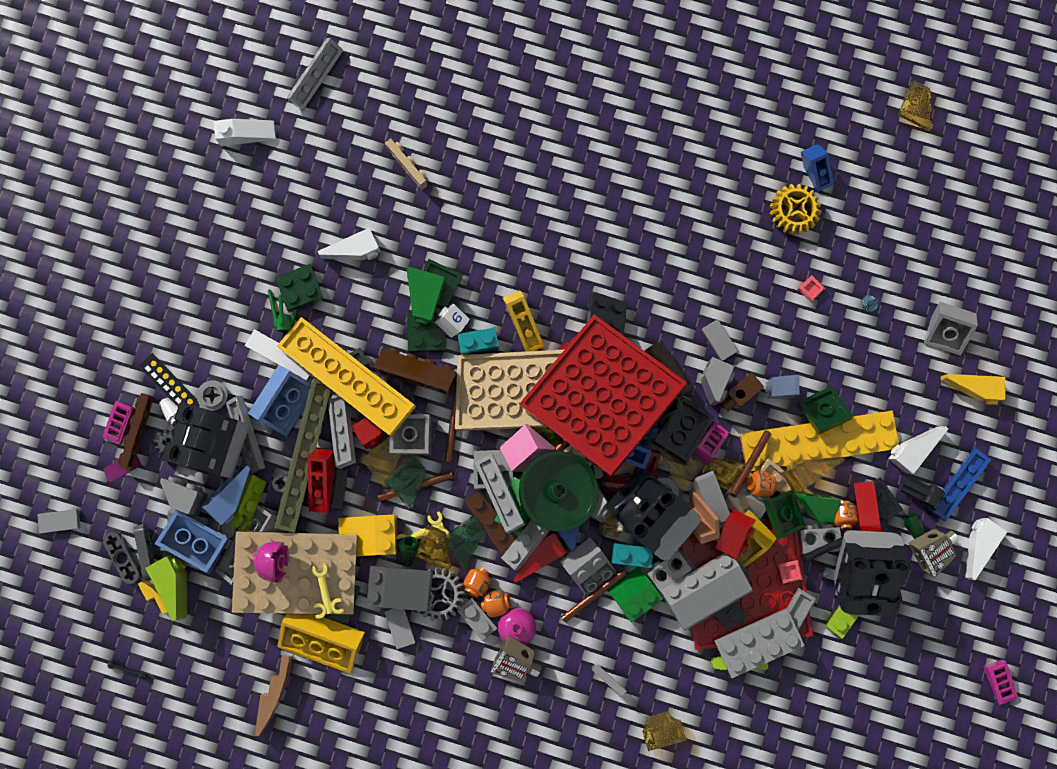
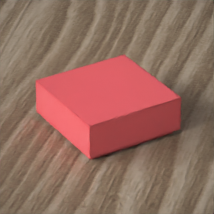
(811, 288)
(789, 571)

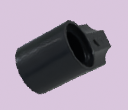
(929, 496)

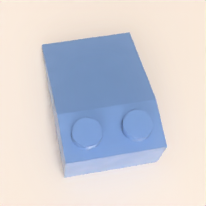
(226, 498)

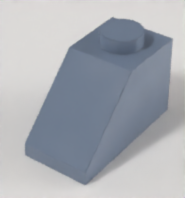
(783, 387)

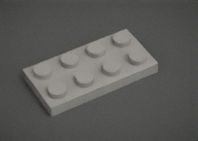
(759, 643)

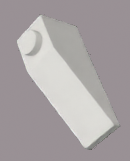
(243, 131)
(356, 247)
(912, 453)
(982, 544)

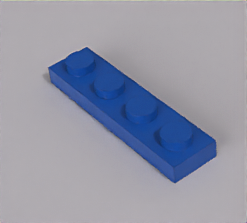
(961, 483)

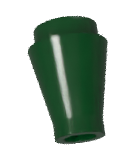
(914, 525)
(408, 548)

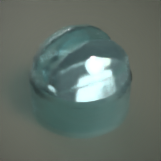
(870, 303)

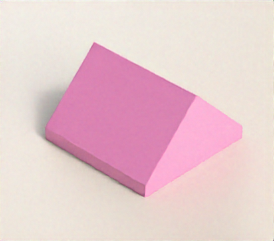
(524, 448)

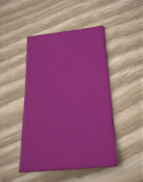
(113, 471)

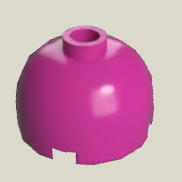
(270, 561)
(517, 624)

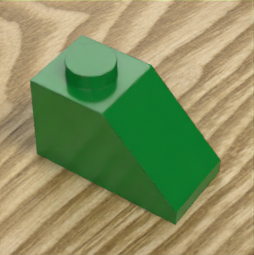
(819, 507)

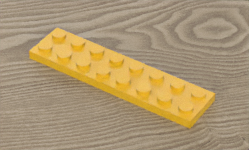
(346, 376)
(801, 442)

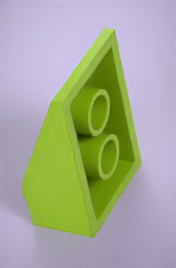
(171, 584)

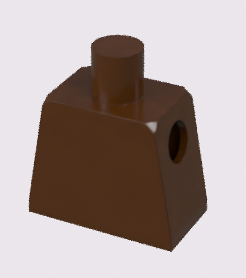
(749, 385)

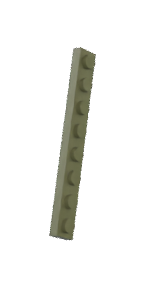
(305, 445)

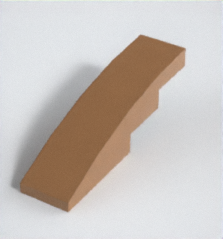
(270, 701)

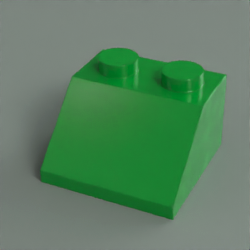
(635, 594)

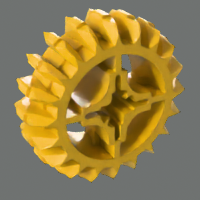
(790, 204)

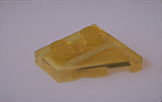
(917, 106)
(381, 462)
(681, 472)
(434, 548)

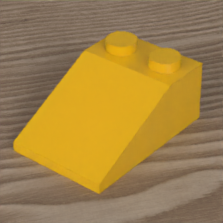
(374, 534)

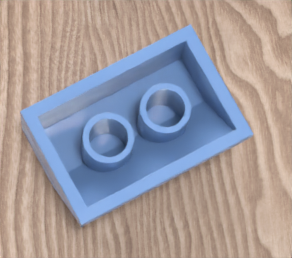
(281, 401)
(192, 541)

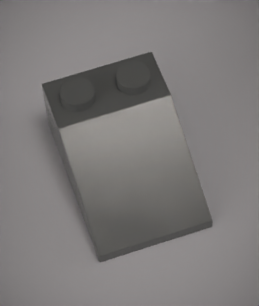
(399, 588)

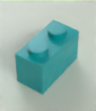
(478, 341)
(631, 555)

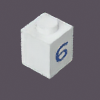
(451, 320)

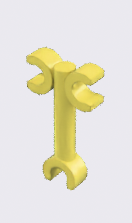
(438, 524)
(327, 606)

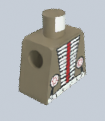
(934, 550)
(515, 660)

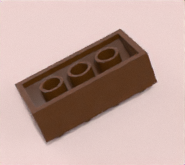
(415, 371)

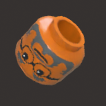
(762, 484)
(847, 516)
(477, 582)
(496, 603)

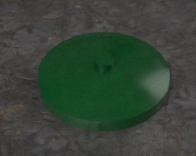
(558, 491)

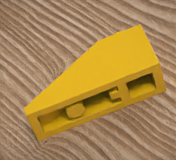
(523, 321)
(982, 388)

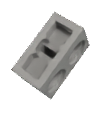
(818, 536)
(673, 573)

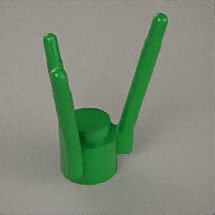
(282, 321)

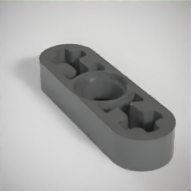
(144, 548)
(114, 556)

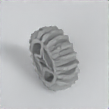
(453, 603)

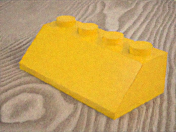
(321, 640)

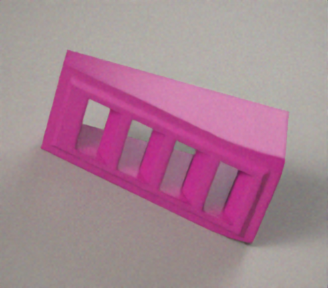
(112, 420)
(705, 453)
(989, 670)

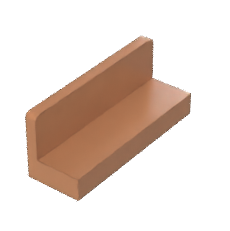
(709, 523)

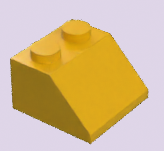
(759, 543)

